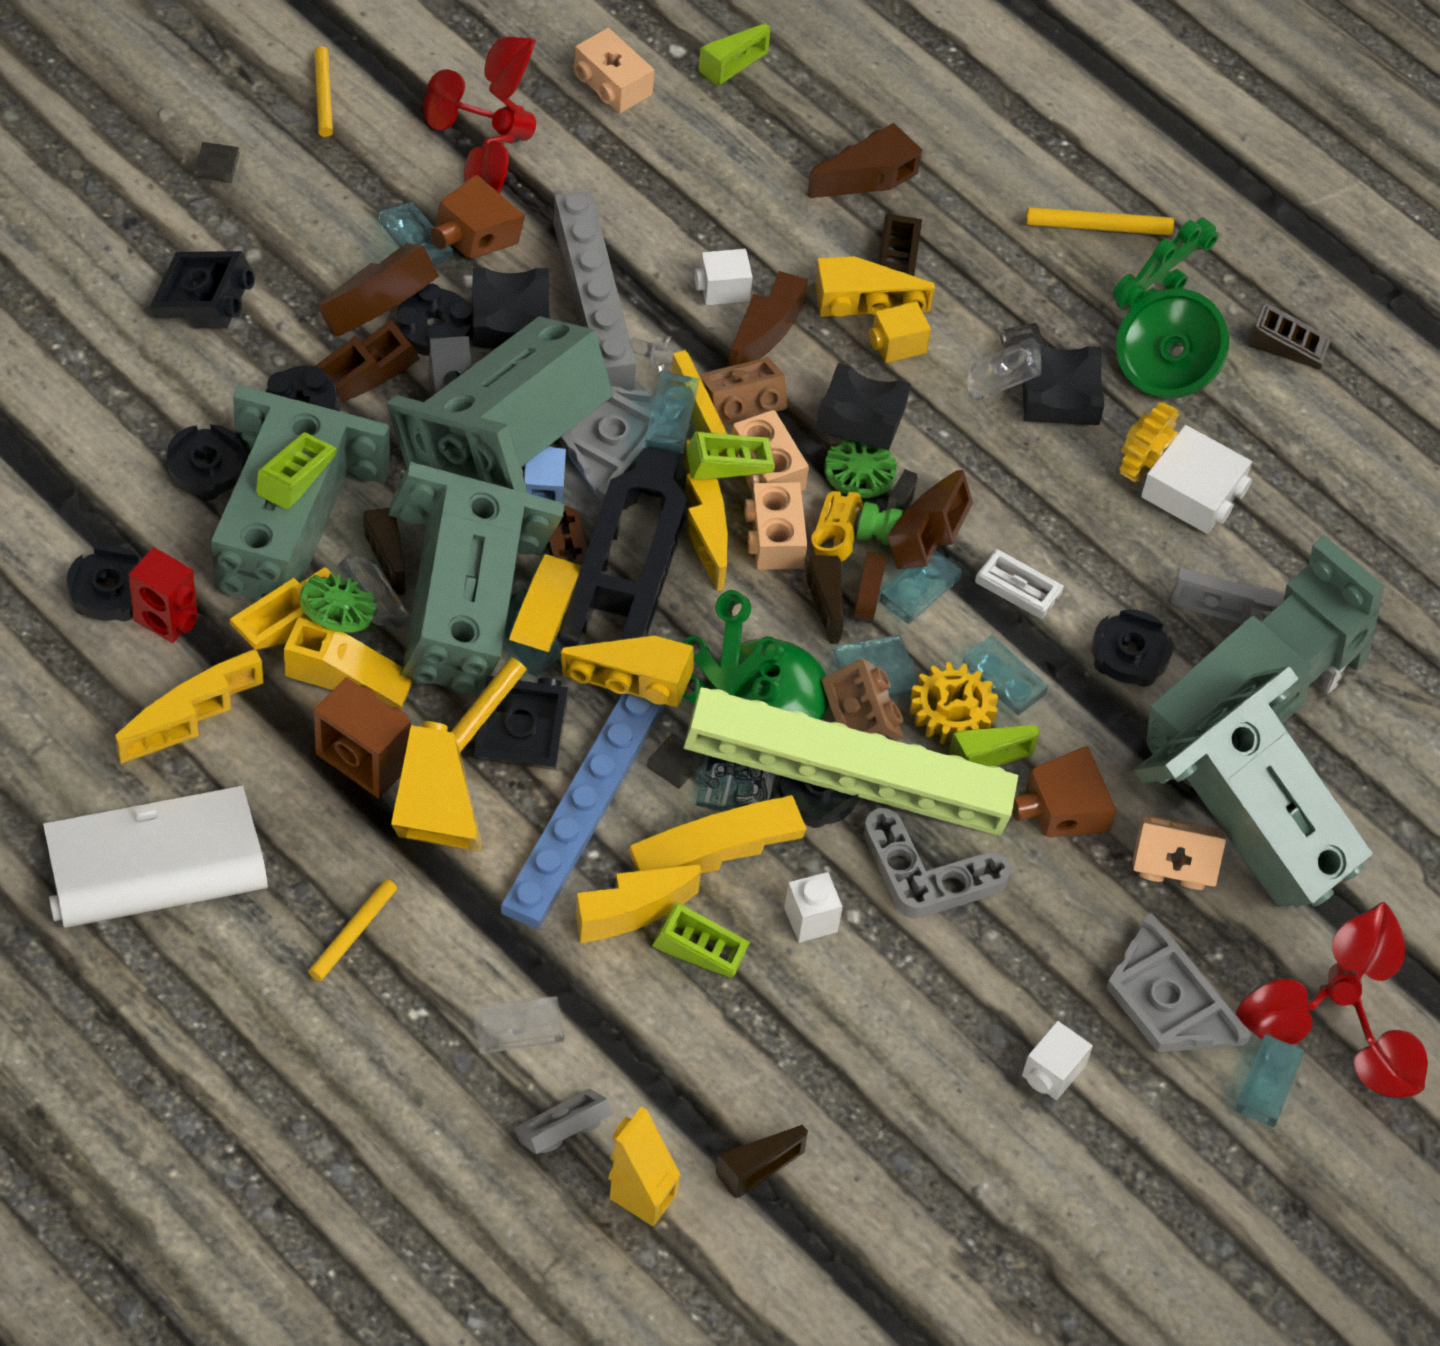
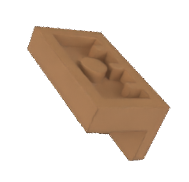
(746, 390)
(862, 701)

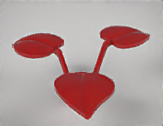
(505, 69)
(1363, 944)

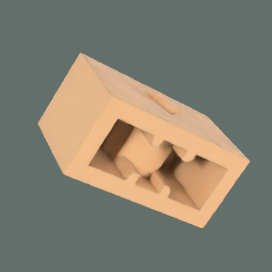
(613, 70)
(1162, 836)

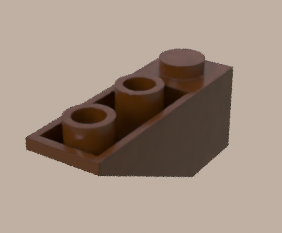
(869, 166)

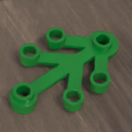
(1165, 256)
(730, 674)

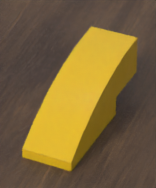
(274, 615)
(635, 901)

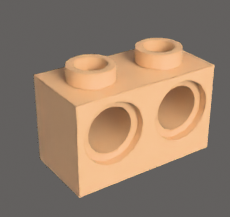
(787, 458)
(777, 526)

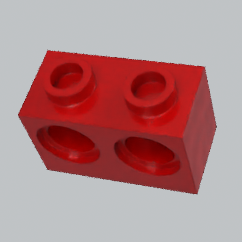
(163, 595)

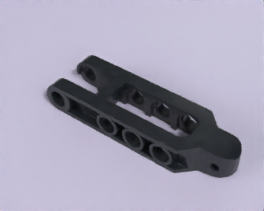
(638, 601)

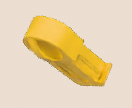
(837, 523)

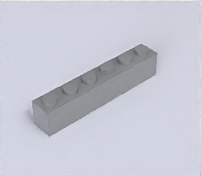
(593, 283)

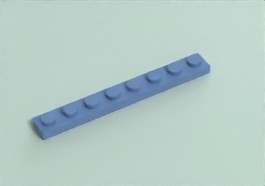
(580, 810)

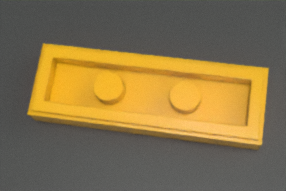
(704, 413)

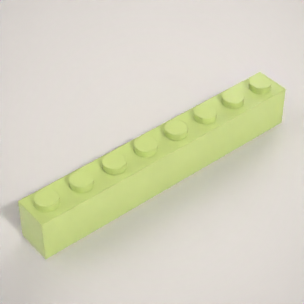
(851, 761)

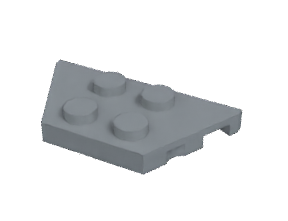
(610, 438)
(1171, 996)

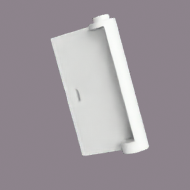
(154, 857)

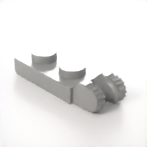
(1222, 597)

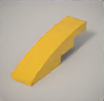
(707, 524)
(545, 603)
(177, 713)
(721, 836)

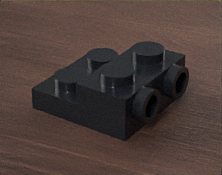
(204, 288)
(525, 725)

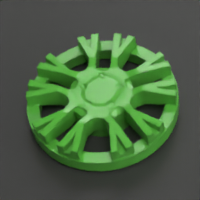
(860, 468)
(338, 601)

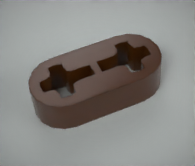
(573, 540)
(870, 586)

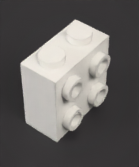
(1197, 480)

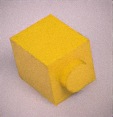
(900, 332)

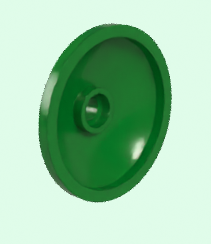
(1157, 327)
(796, 674)

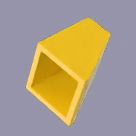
(434, 791)

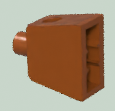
(476, 220)
(1067, 797)

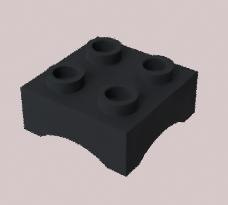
(507, 303)
(1067, 387)
(862, 408)

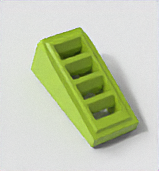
(733, 53)
(707, 464)
(303, 469)
(995, 745)
(682, 948)

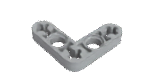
(929, 882)

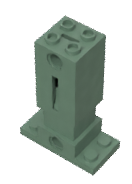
(1321, 623)

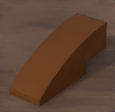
(377, 289)
(769, 319)
(369, 363)
(930, 522)

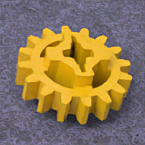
(1148, 441)
(953, 701)

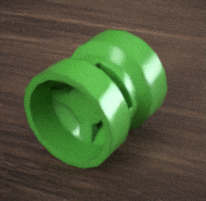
(876, 523)

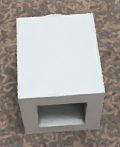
(724, 277)
(813, 907)
(1056, 1061)

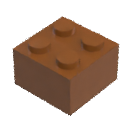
(361, 736)

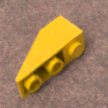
(862, 287)
(330, 656)
(636, 666)
(643, 1171)

